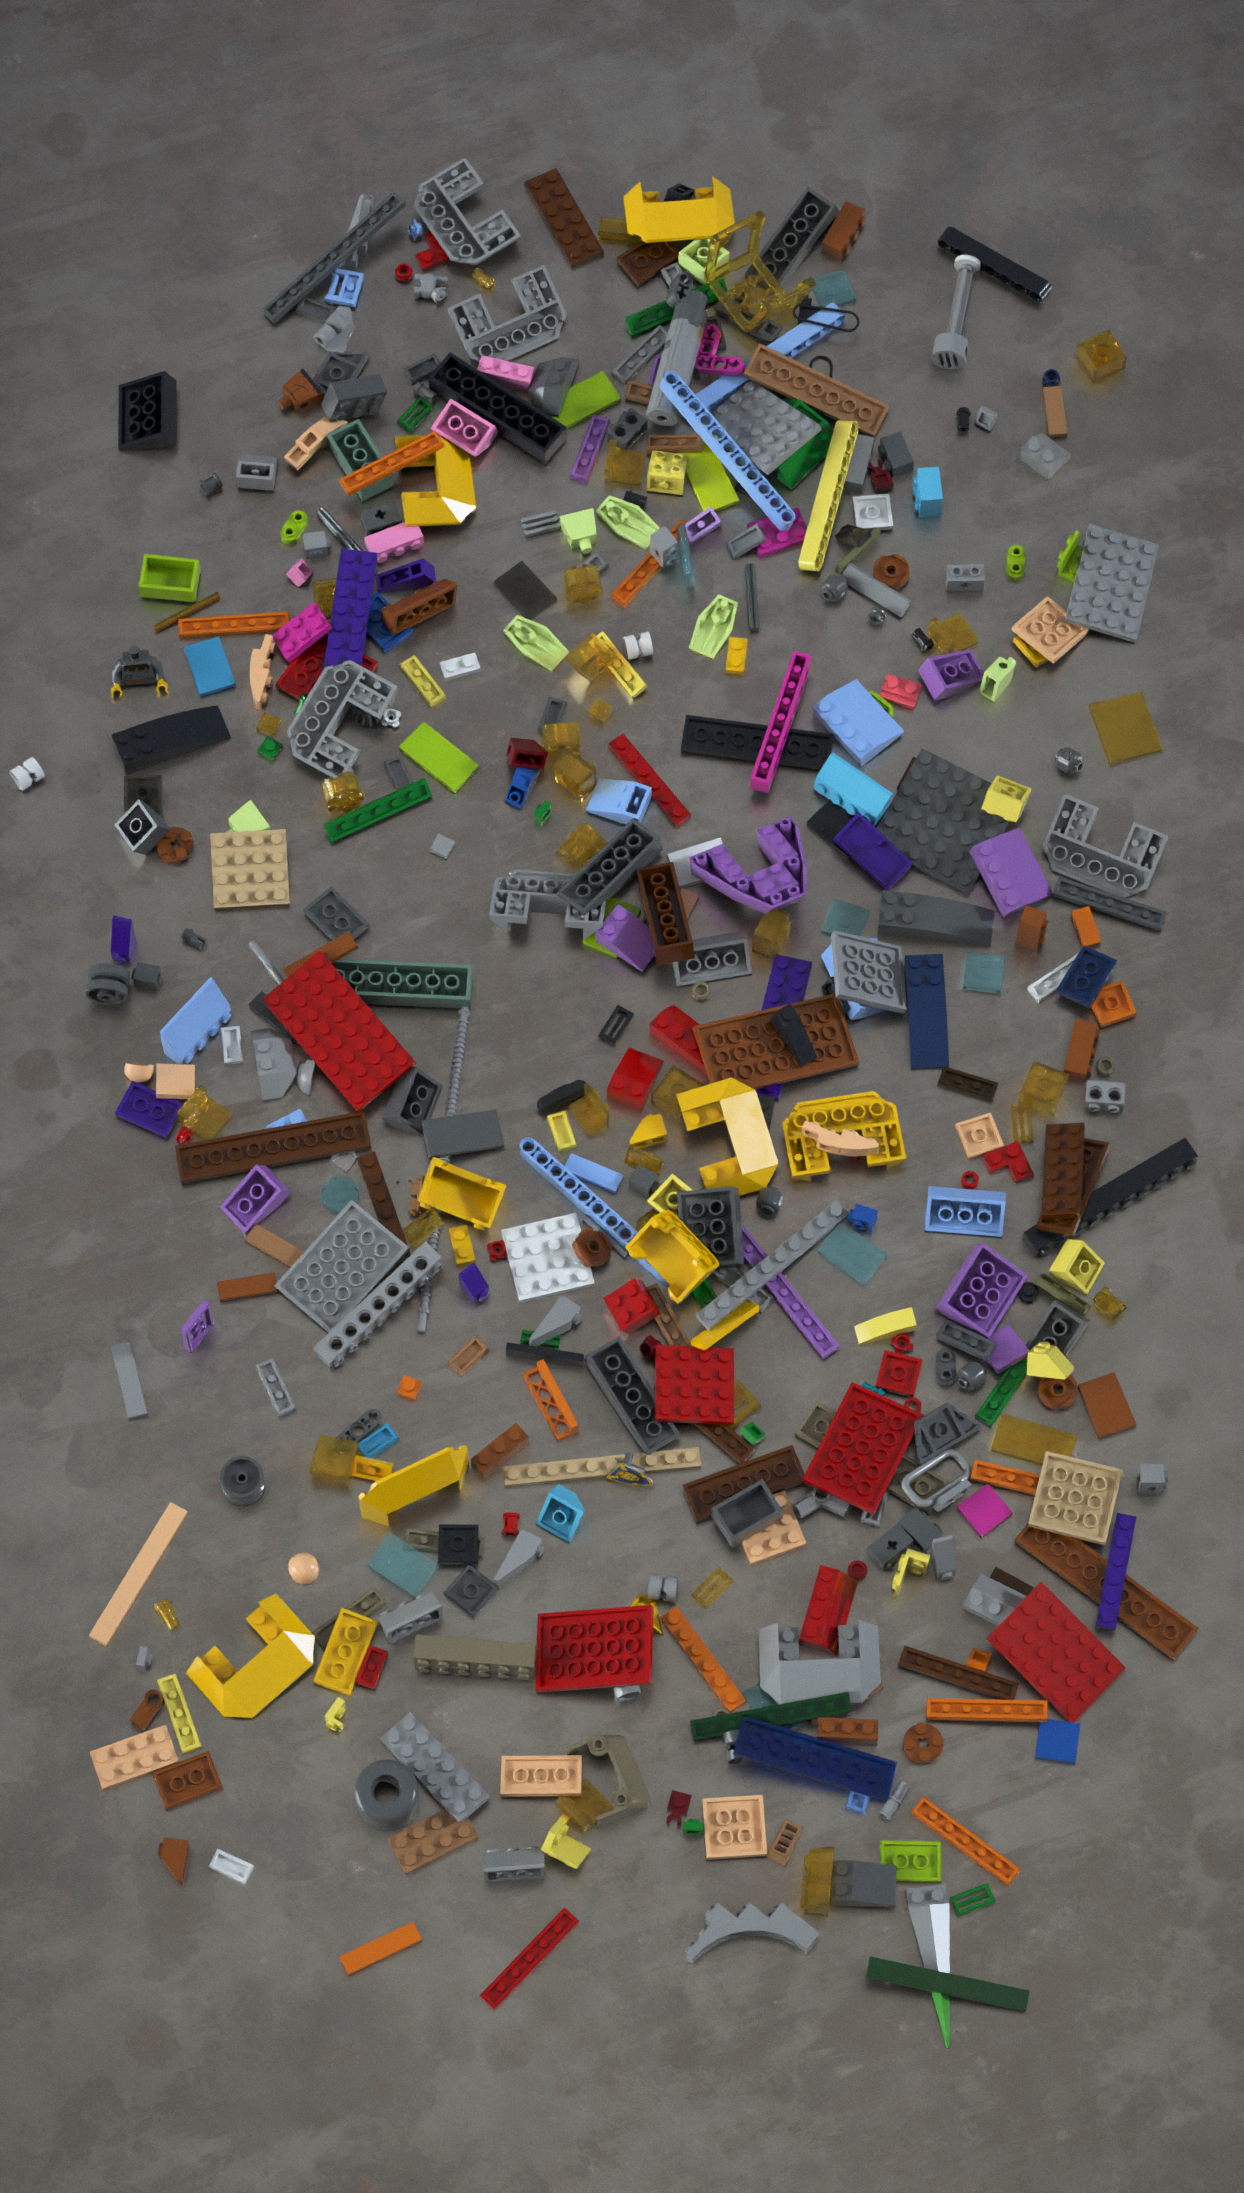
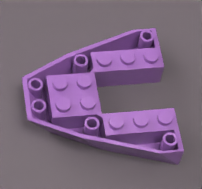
(765, 889)

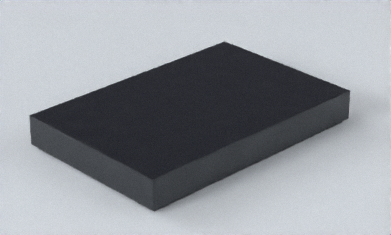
(829, 822)

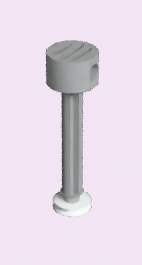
(951, 348)

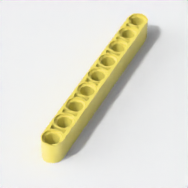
(828, 495)

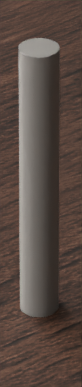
(266, 962)
(614, 1244)

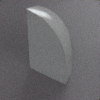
(305, 1076)

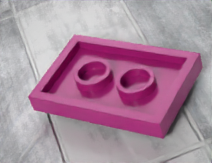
(780, 540)
(301, 632)

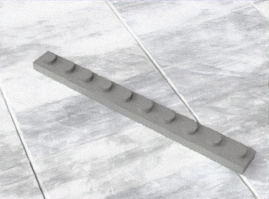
(772, 1265)

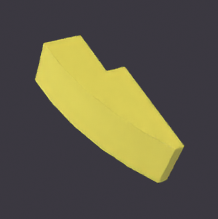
(886, 1326)

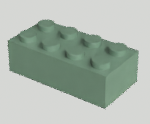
(355, 450)

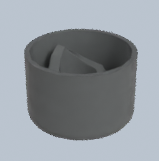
(392, 1815)

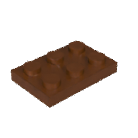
(647, 260)

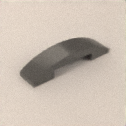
(767, 330)

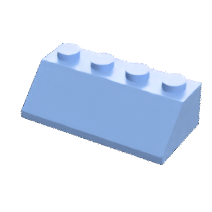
(965, 1211)

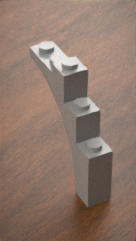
(751, 1921)

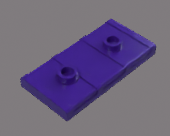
(873, 851)

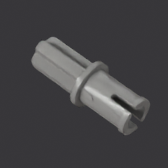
(894, 1800)

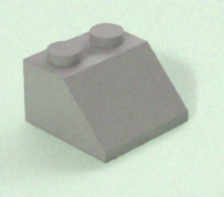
(1044, 455)

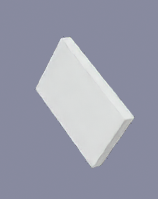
(682, 864)

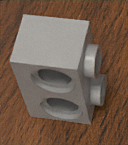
(1104, 1091)

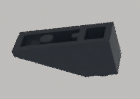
(794, 1034)

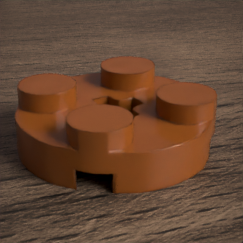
(891, 562)
(176, 855)
(585, 1253)
(1058, 1401)
(920, 1732)

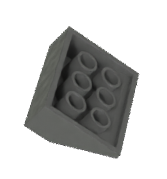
(716, 1221)

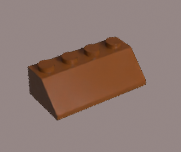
(419, 606)

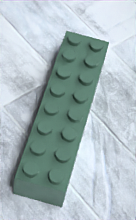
(408, 982)

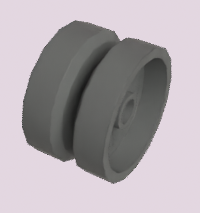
(107, 983)
(232, 1482)

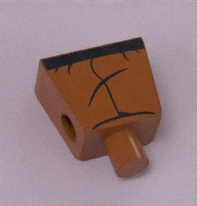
(300, 392)

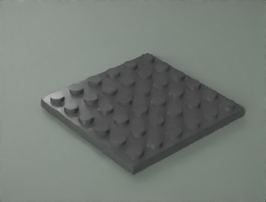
(940, 820)

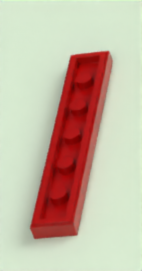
(529, 1959)

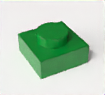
(270, 748)
(542, 812)
(752, 1433)
(692, 1827)

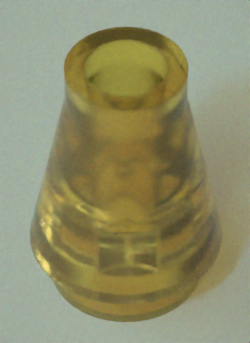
(166, 1613)

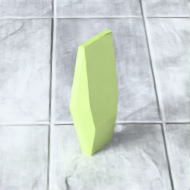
(628, 520)
(714, 627)
(536, 642)

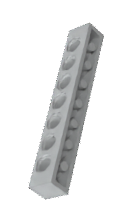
(352, 1321)

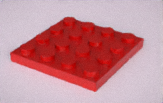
(307, 667)
(694, 1385)

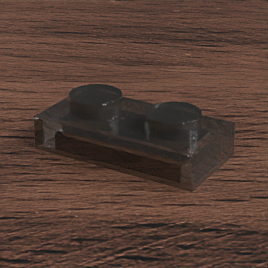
(853, 535)

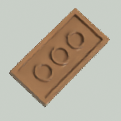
(430, 1840)

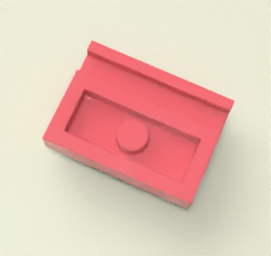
(900, 691)

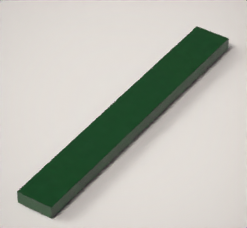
(774, 1714)
(947, 1984)

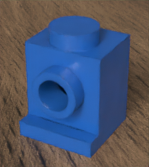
(863, 1218)

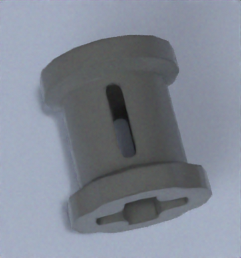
(210, 483)

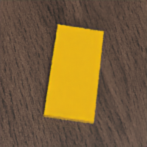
(345, 1651)

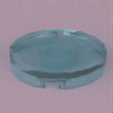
(338, 1193)

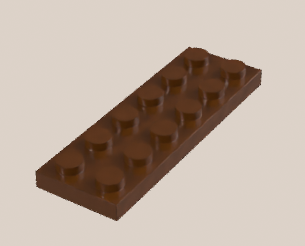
(564, 218)
(1094, 1158)
(1063, 1171)
(777, 1469)

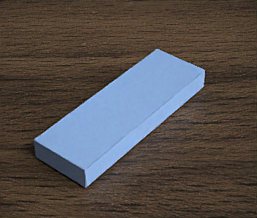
(594, 1173)

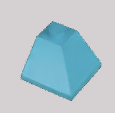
(561, 1513)

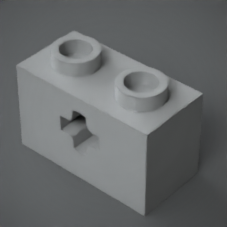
(664, 547)
(965, 577)
(1151, 1479)

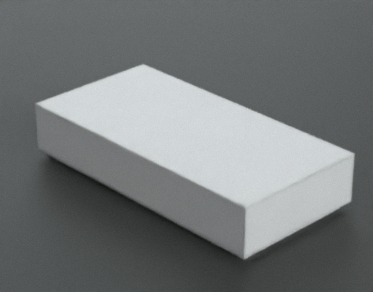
(232, 1045)
(231, 1866)

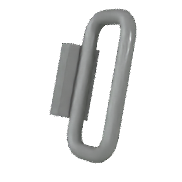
(948, 1493)

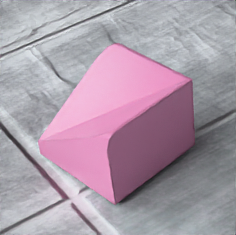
(299, 572)

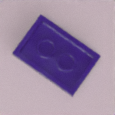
(147, 1111)

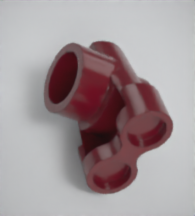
(647, 1347)

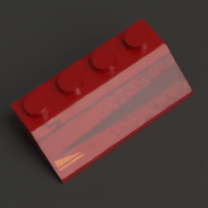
(827, 1610)

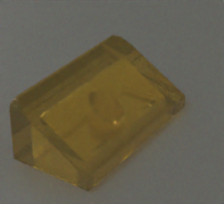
(637, 1156)

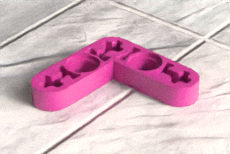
(712, 360)

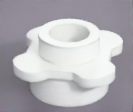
(391, 713)

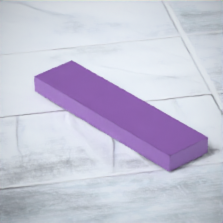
(590, 449)

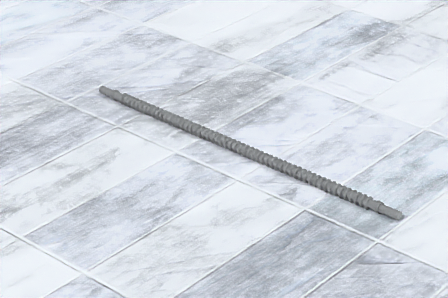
(451, 1109)

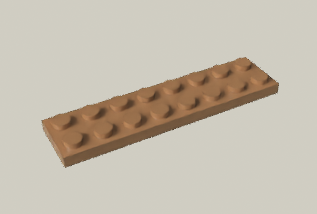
(815, 390)

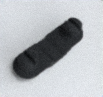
(561, 1096)

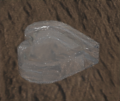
(344, 1161)

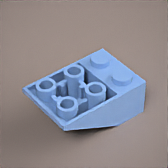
(620, 800)

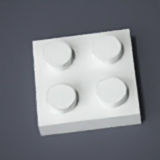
(873, 512)

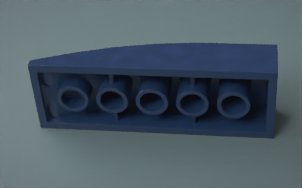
(926, 1011)

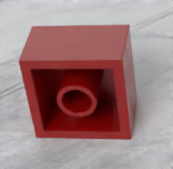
(632, 1306)

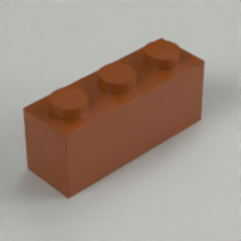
(843, 230)
(1032, 928)
(1081, 1049)
(500, 1451)
(848, 1730)

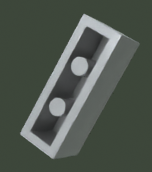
(859, 464)

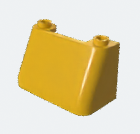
(461, 1193)
(673, 1254)

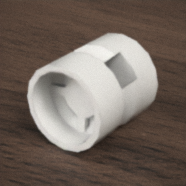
(638, 645)
(26, 774)

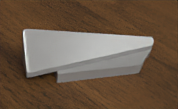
(362, 209)

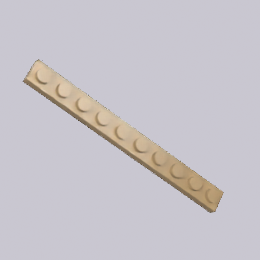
(599, 1467)

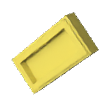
(561, 1131)

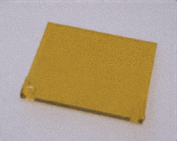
(1125, 727)

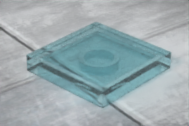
(834, 289)
(845, 918)
(984, 972)

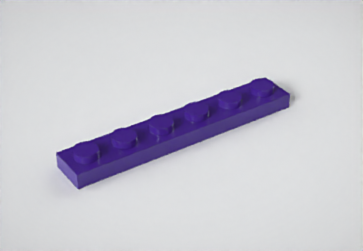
(1116, 1571)

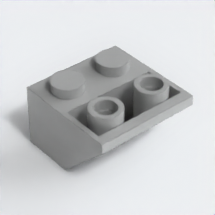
(256, 472)

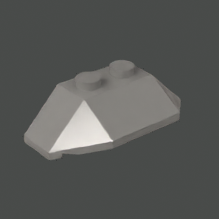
(274, 1062)

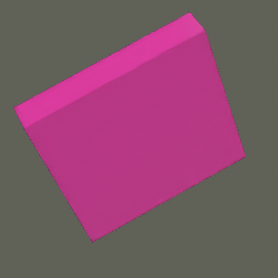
(984, 1510)

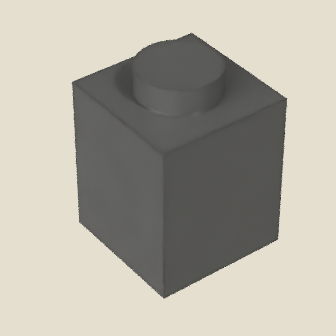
(146, 976)
(644, 1180)

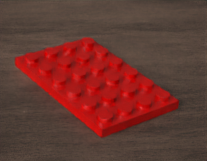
(862, 1448)
(594, 1648)
(1055, 1652)

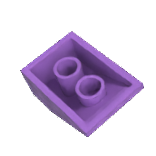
(951, 673)
(626, 938)
(255, 1198)

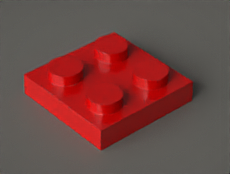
(899, 1373)

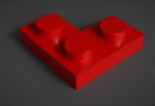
(433, 256)
(1011, 1157)

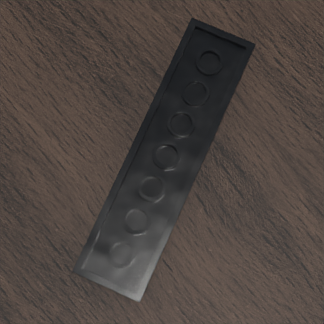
(744, 741)

